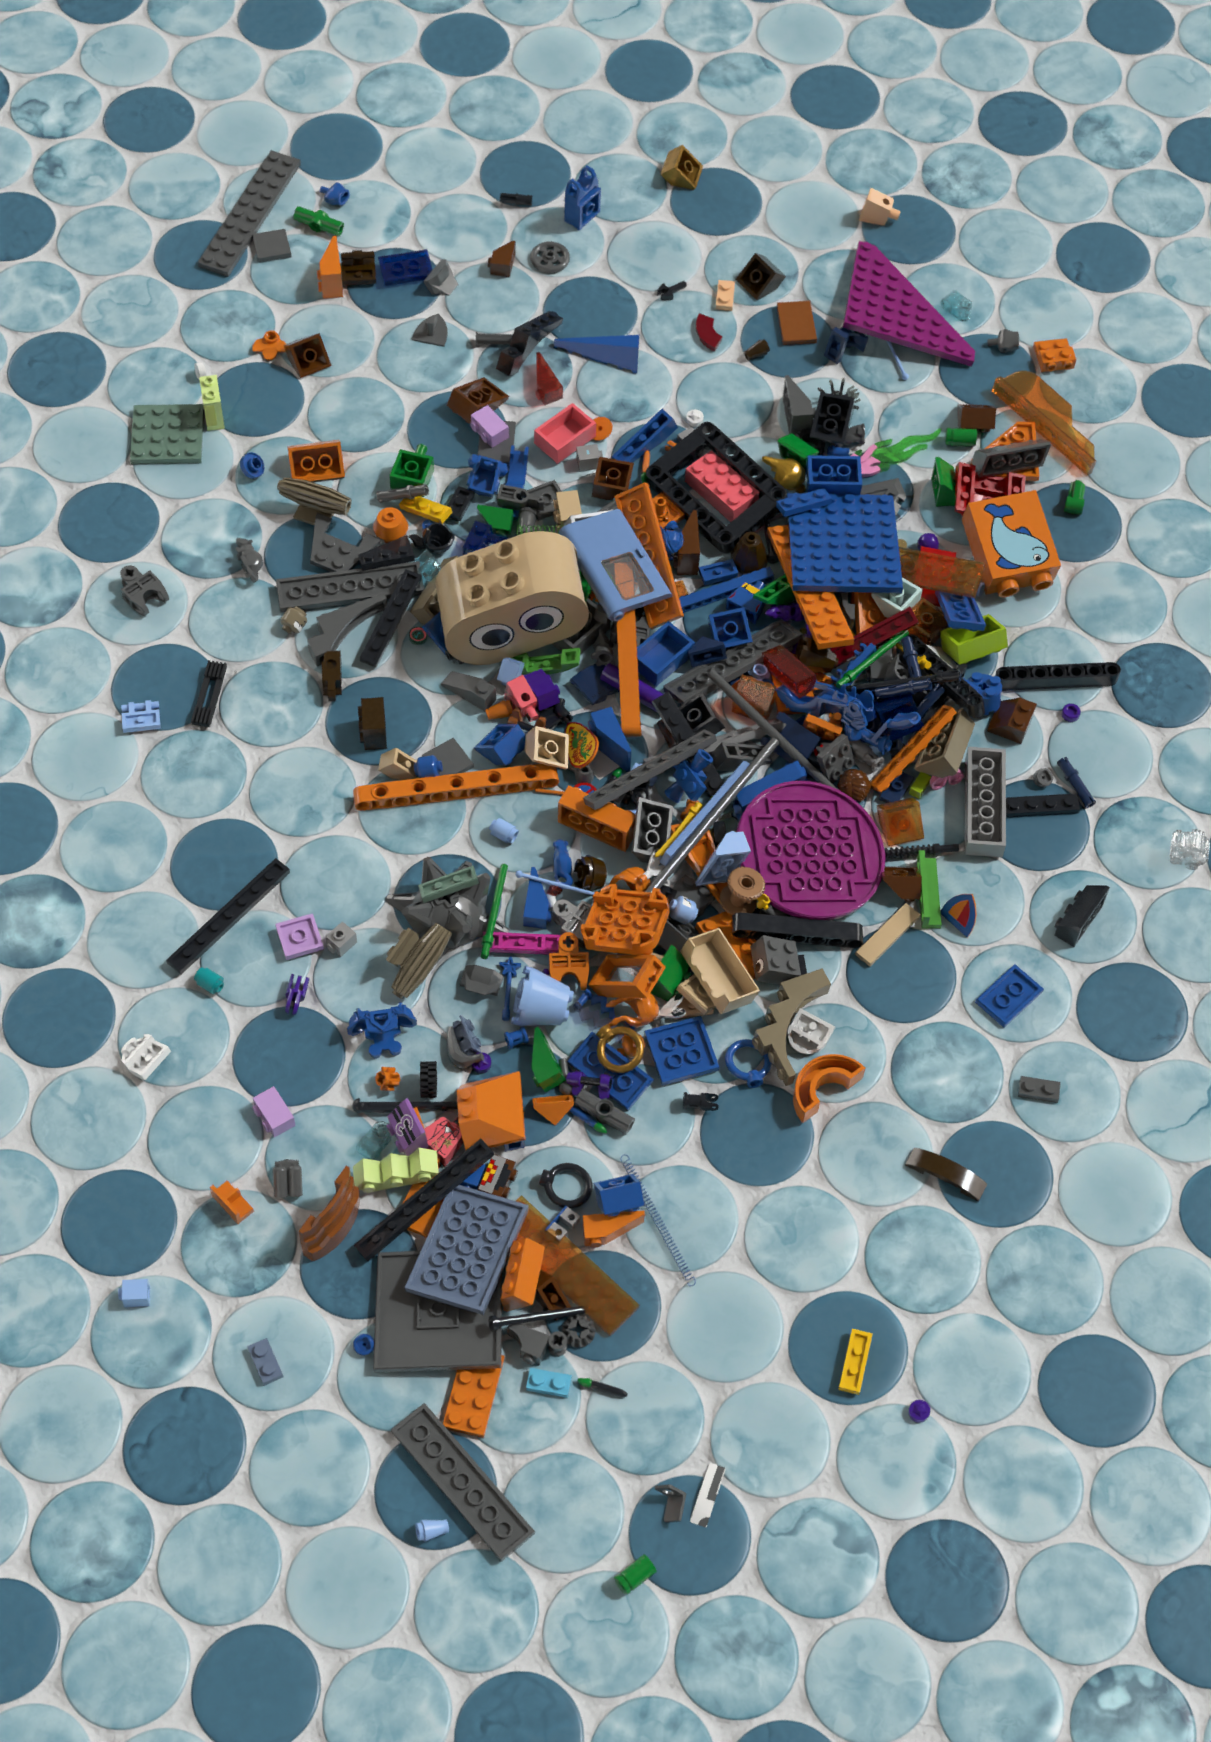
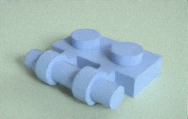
(140, 720)

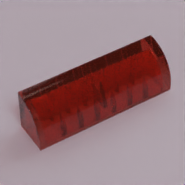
(789, 670)

